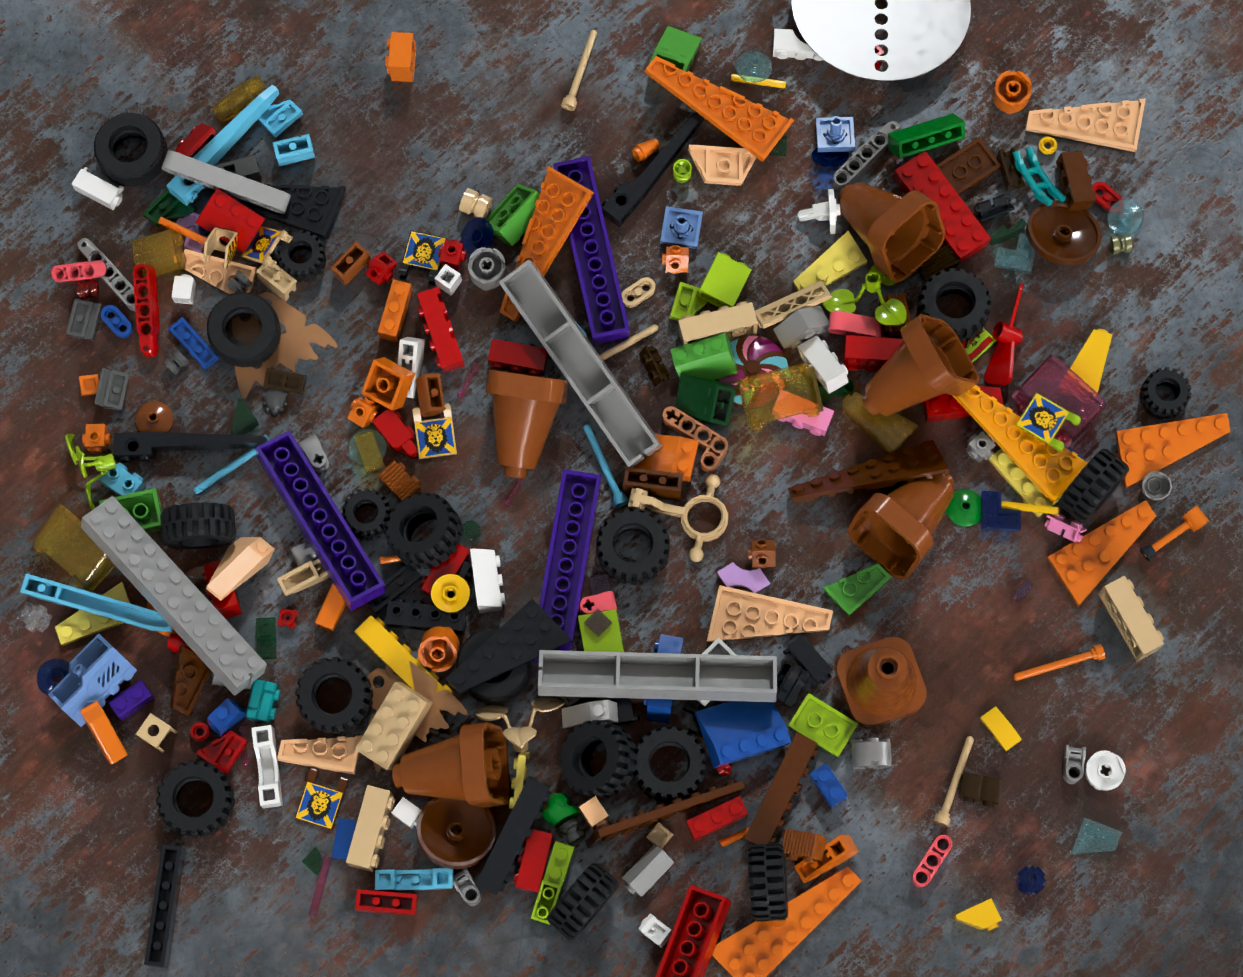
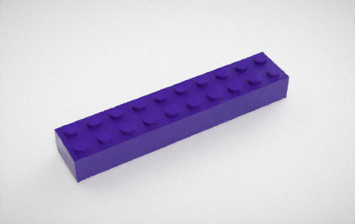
(595, 261)
(320, 520)
(570, 550)

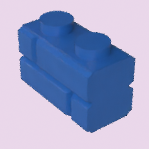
(828, 785)

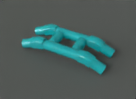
(1037, 169)

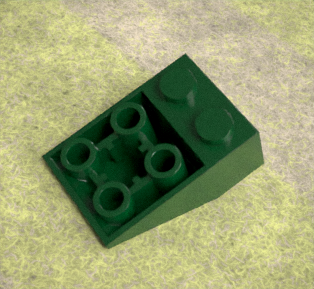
(706, 399)

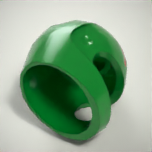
(557, 810)

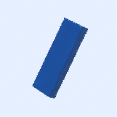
(193, 343)

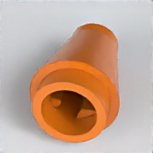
(645, 149)

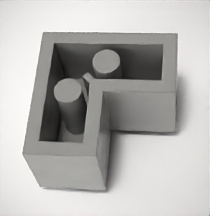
(801, 325)

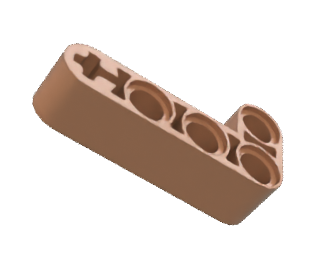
(697, 429)

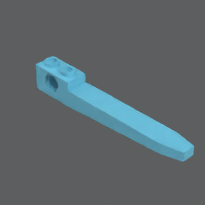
(222, 143)
(93, 603)

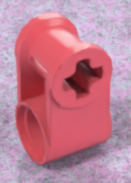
(602, 601)

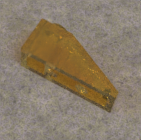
(239, 98)

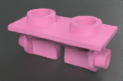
(1072, 528)

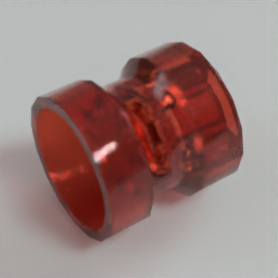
(87, 288)

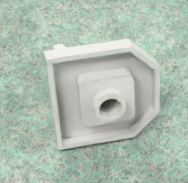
(823, 211)

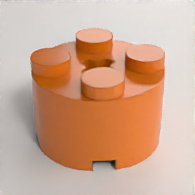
(1004, 89)
(439, 648)

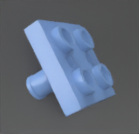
(835, 130)
(681, 220)

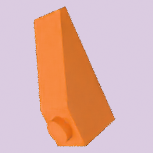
(834, 854)

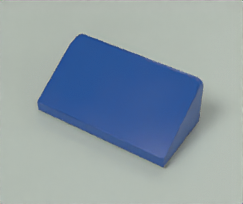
(343, 838)

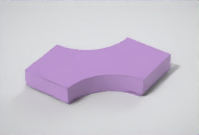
(189, 223)
(736, 577)

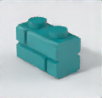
(262, 701)

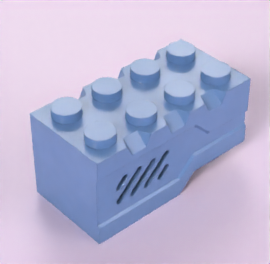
(91, 678)

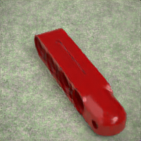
(141, 302)

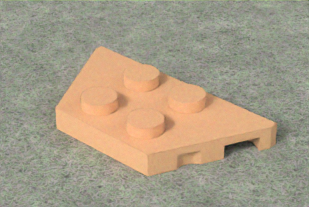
(722, 164)

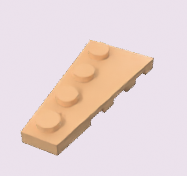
(329, 754)

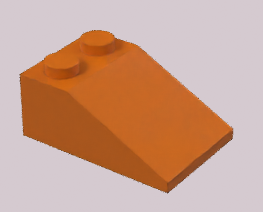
(674, 456)

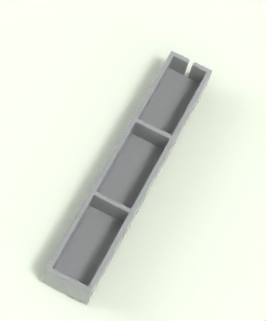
(580, 364)
(173, 595)
(657, 676)

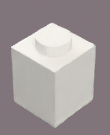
(448, 279)
(183, 289)
(406, 812)

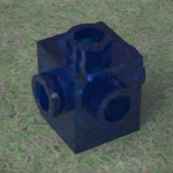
(1025, 885)

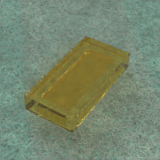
(369, 452)

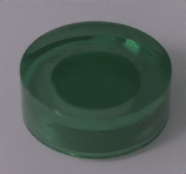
(471, 530)

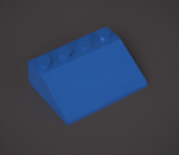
(741, 730)

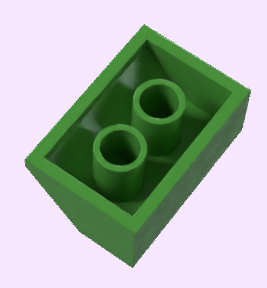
(513, 214)
(706, 358)
(144, 508)

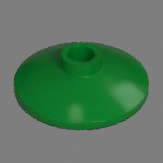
(961, 516)

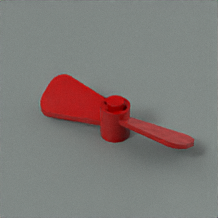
(1001, 364)

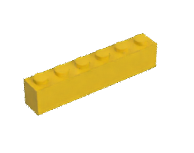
(391, 652)

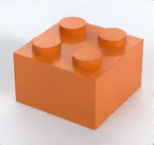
(401, 56)
(388, 383)

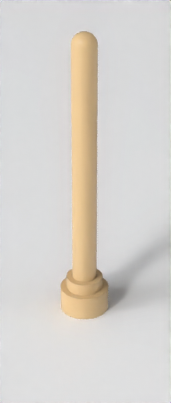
(569, 102)
(628, 342)
(942, 817)

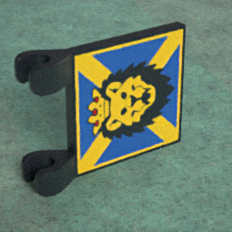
(422, 254)

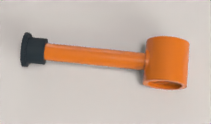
(1193, 519)

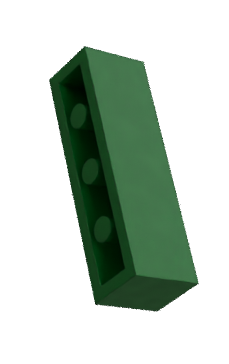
(926, 135)

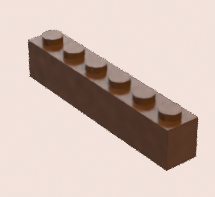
(781, 790)

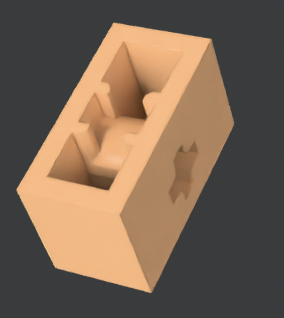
(594, 813)

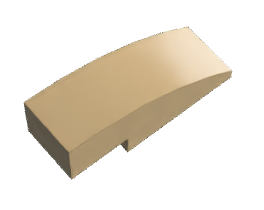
(303, 577)

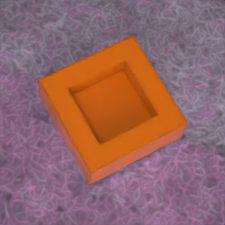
(88, 384)

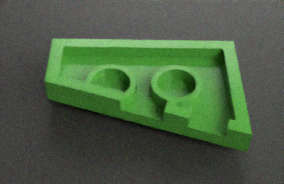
(858, 588)

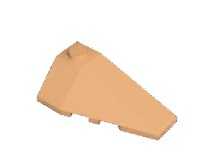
(238, 564)

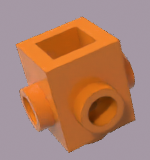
(676, 259)
(363, 411)
(96, 438)

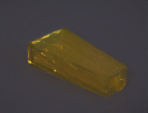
(886, 431)

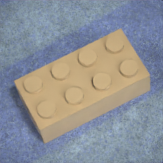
(732, 321)
(1131, 618)
(394, 725)
(370, 829)

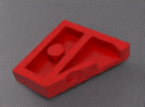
(224, 751)

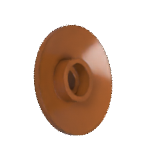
(162, 423)

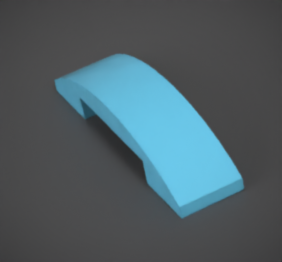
(414, 879)

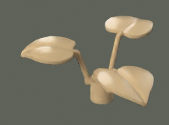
(522, 735)

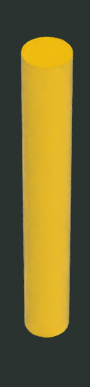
(767, 82)
(1030, 507)

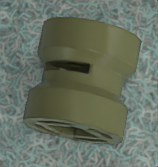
(1120, 244)

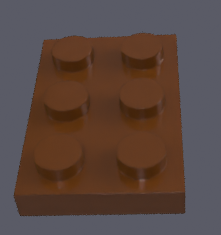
(969, 166)

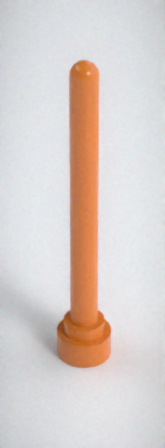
(1096, 652)

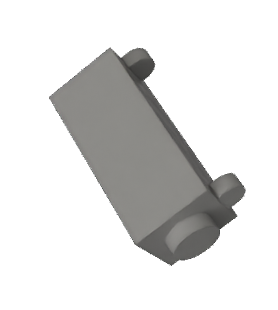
(647, 870)

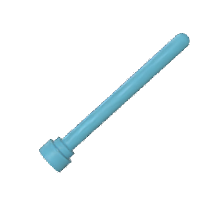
(226, 470)
(619, 498)

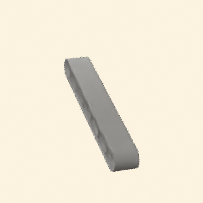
(226, 181)

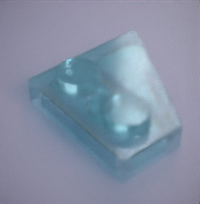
(1095, 838)

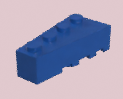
(660, 709)

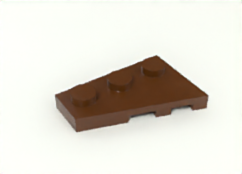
(188, 681)

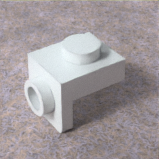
(655, 930)

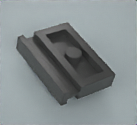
(84, 319)
(111, 389)

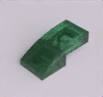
(1003, 234)
(266, 638)

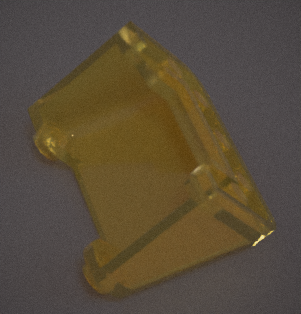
(779, 395)
(72, 548)

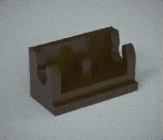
(1010, 175)
(284, 380)

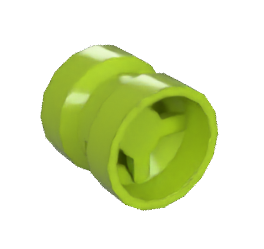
(682, 166)

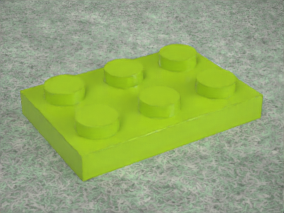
(823, 725)

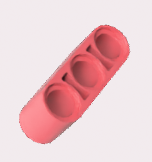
(78, 271)
(853, 324)
(935, 852)

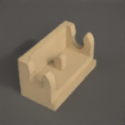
(276, 280)

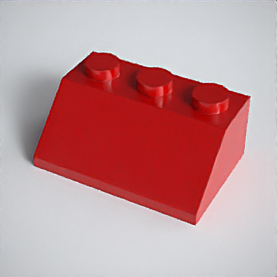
(197, 139)
(229, 214)

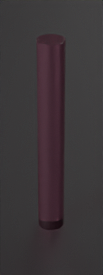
(320, 886)

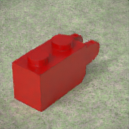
(395, 433)

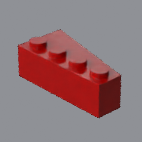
(440, 330)
(947, 407)

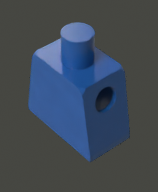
(226, 716)

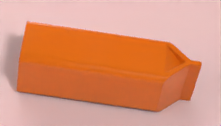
(331, 610)
(103, 732)

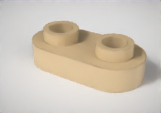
(637, 292)

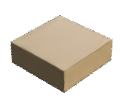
(659, 835)

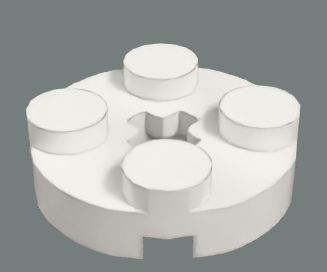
(1109, 760)

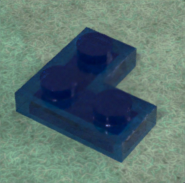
(993, 517)

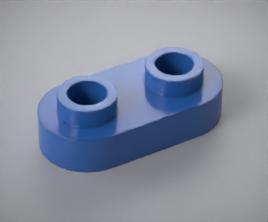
(117, 322)

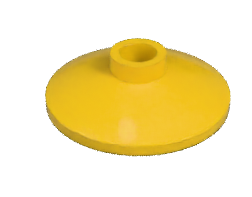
(447, 584)

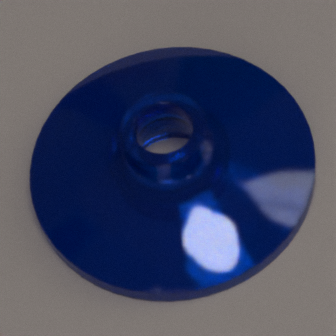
(829, 159)
(471, 234)
(48, 673)

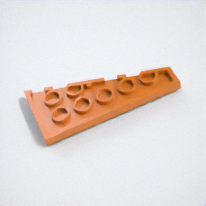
(1160, 445)
(1087, 562)

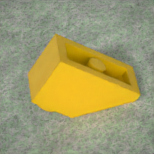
(980, 916)

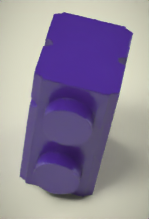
(131, 700)

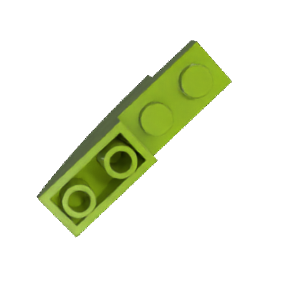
(553, 881)

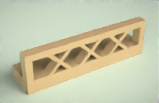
(788, 305)

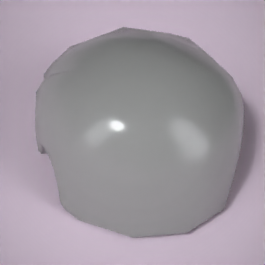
(1156, 485)

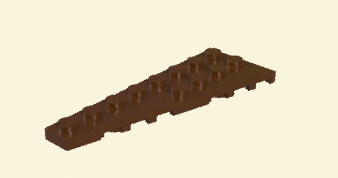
(877, 473)
(660, 813)

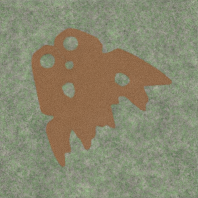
(292, 345)
(426, 687)

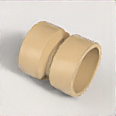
(475, 204)

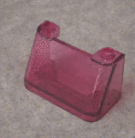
(1065, 388)

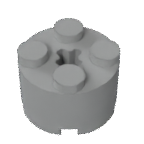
(487, 258)
(872, 753)

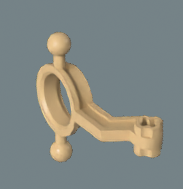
(640, 499)

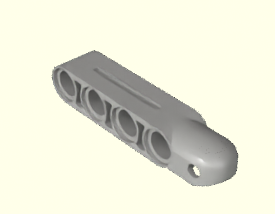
(861, 162)
(91, 253)

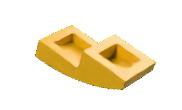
(1000, 728)

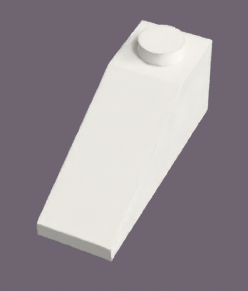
(411, 357)
(597, 710)

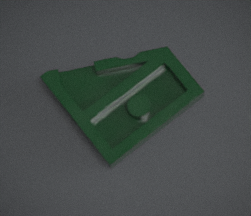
(167, 207)

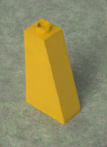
(1092, 358)

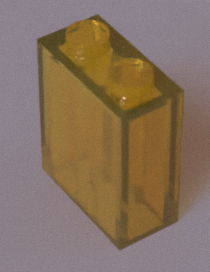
(161, 251)

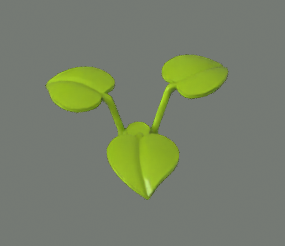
(888, 314)
(102, 464)

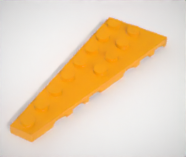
(1041, 463)

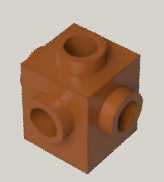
(762, 553)

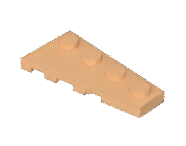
(215, 272)

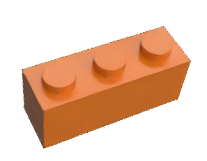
(395, 311)

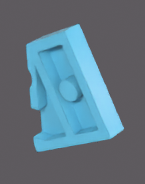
(280, 117)

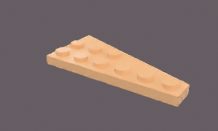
(1099, 124)
(753, 615)

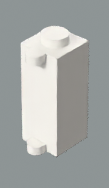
(97, 189)

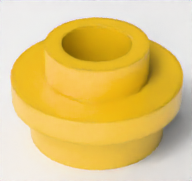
(1047, 140)

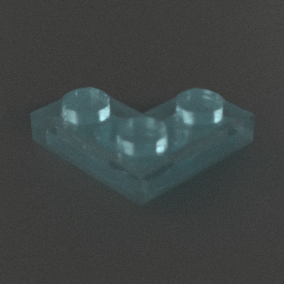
(1016, 260)

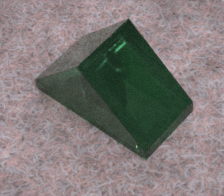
(243, 419)

